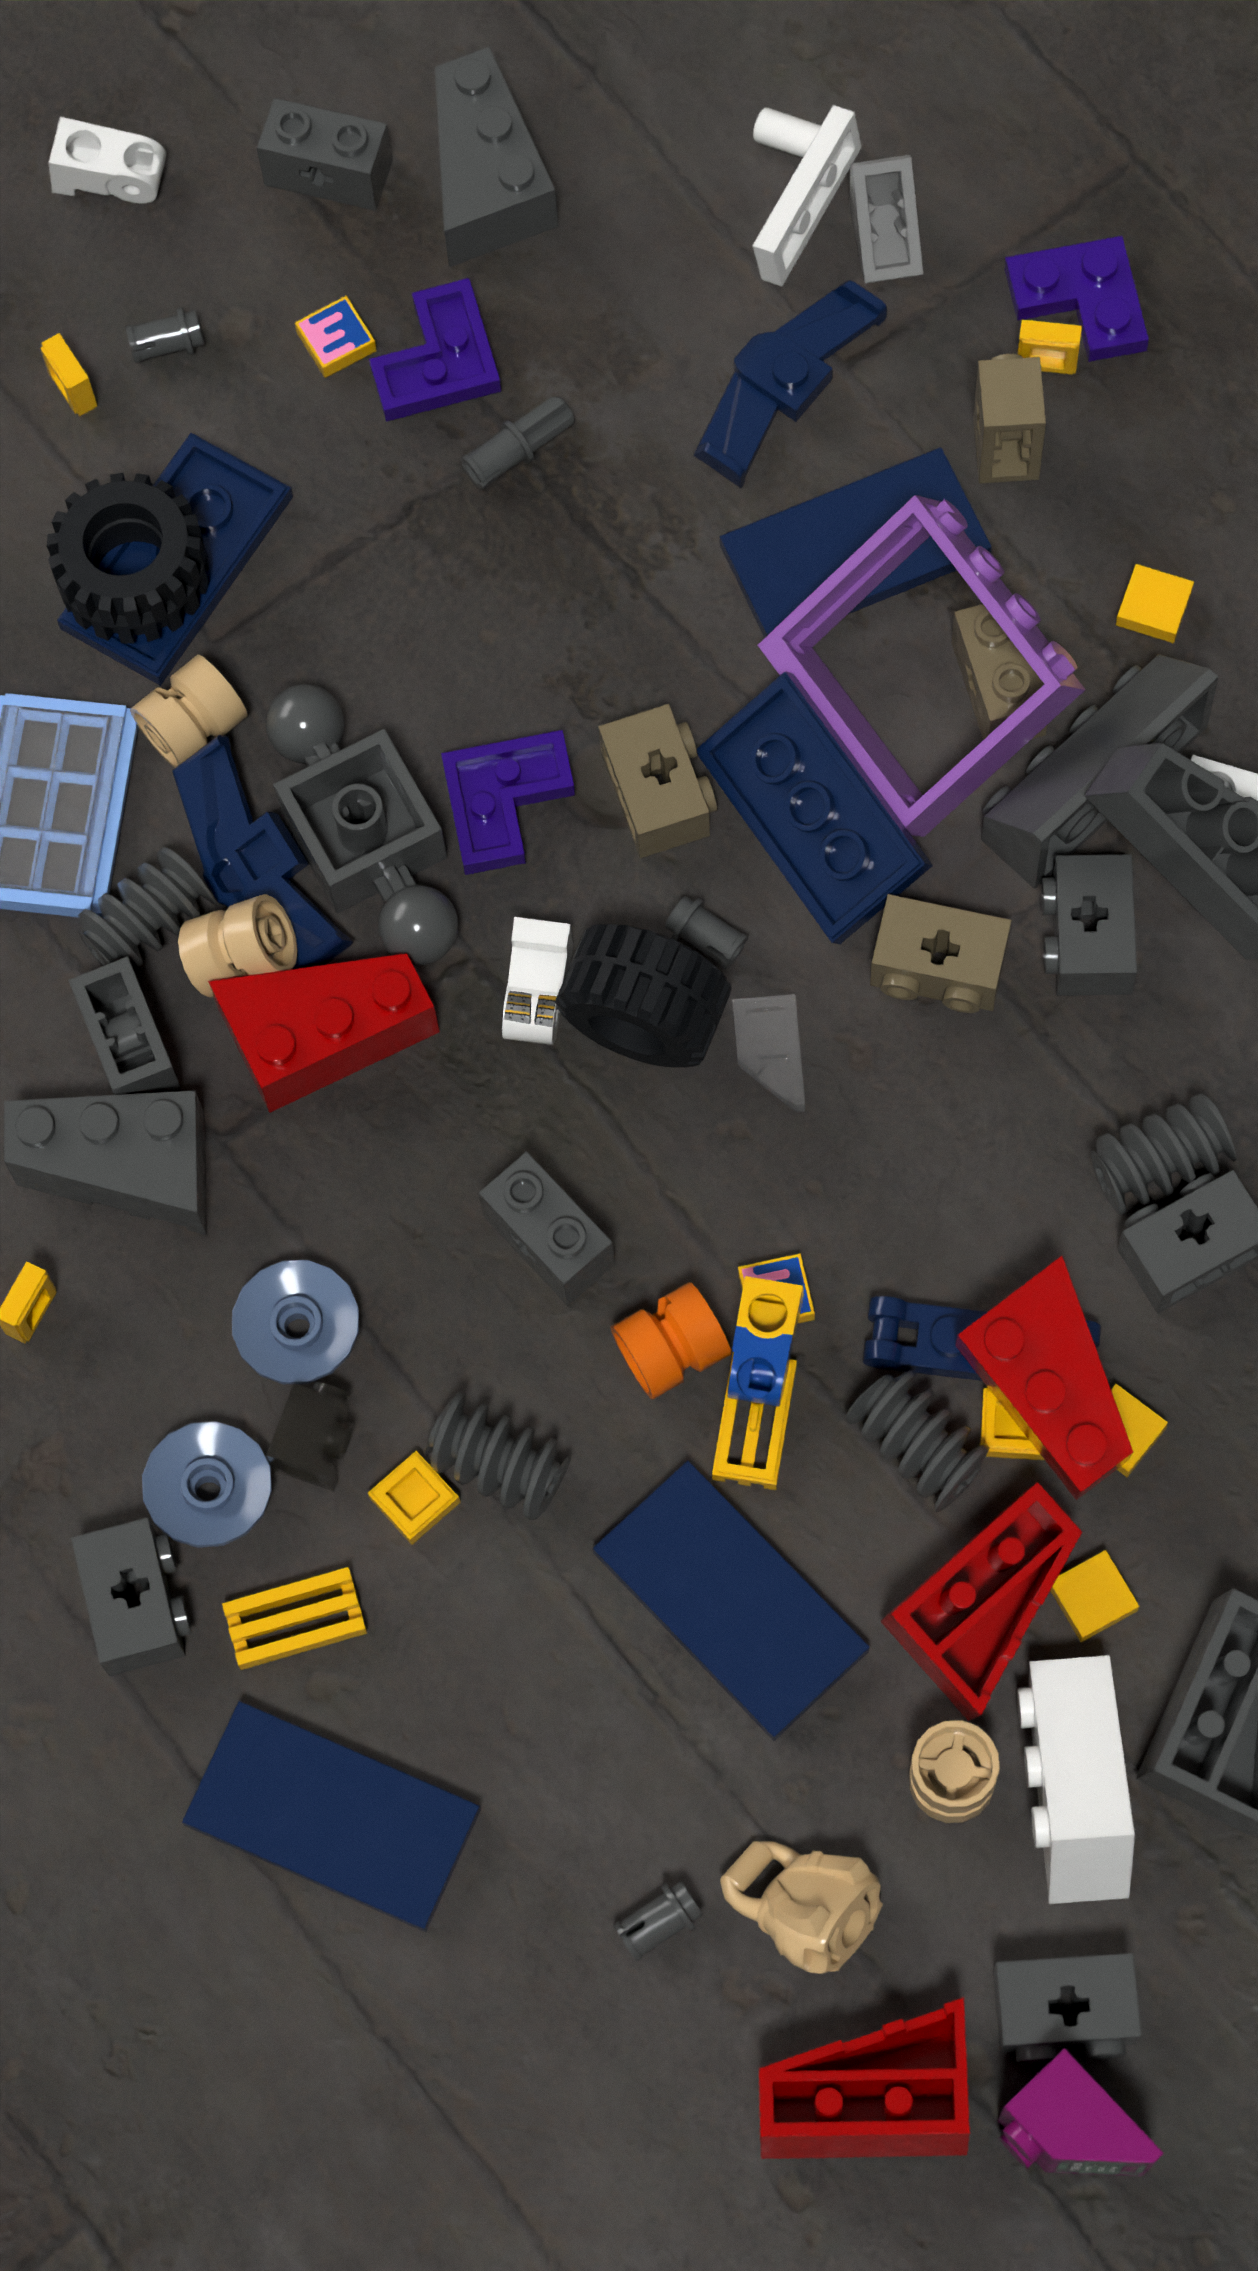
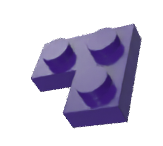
(1084, 278)
(449, 366)
(492, 781)

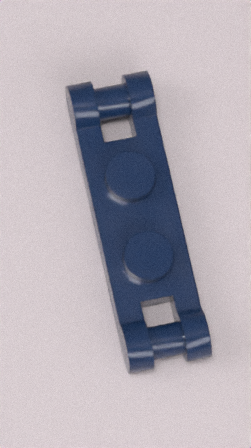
(935, 1341)

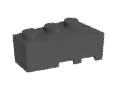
(488, 162)
(114, 1151)
(1210, 1727)

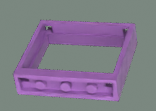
(792, 642)

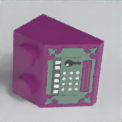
(1073, 2126)

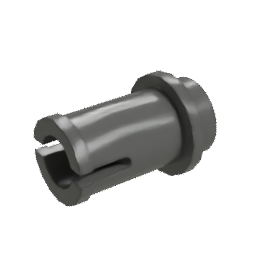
(165, 335)
(705, 931)
(658, 1920)

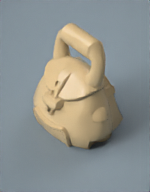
(813, 1908)

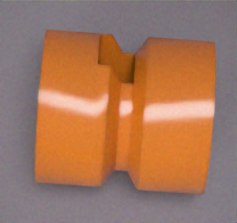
(671, 1340)

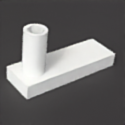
(825, 162)

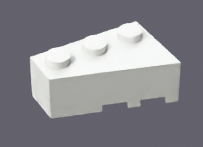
(1079, 1779)

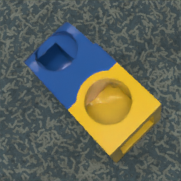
(764, 1340)

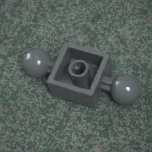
(369, 857)

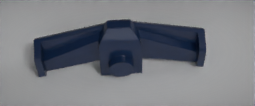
(783, 374)
(248, 856)

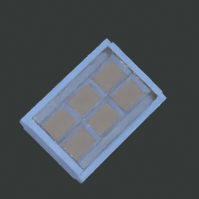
(61, 801)

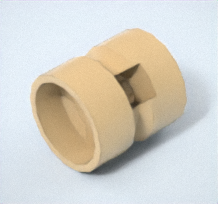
(188, 712)
(237, 943)
(953, 1771)

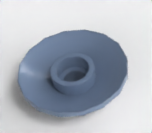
(290, 1293)
(200, 1456)

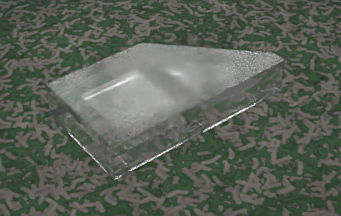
(771, 1045)

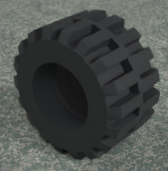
(120, 515)
(643, 995)

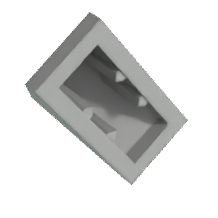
(885, 218)

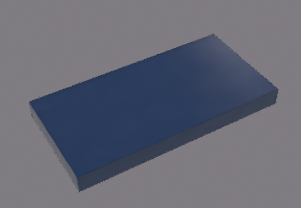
(234, 513)
(797, 549)
(813, 808)
(731, 1600)
(332, 1816)

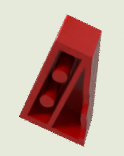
(323, 1021)
(1050, 1378)
(982, 1600)
(872, 2095)

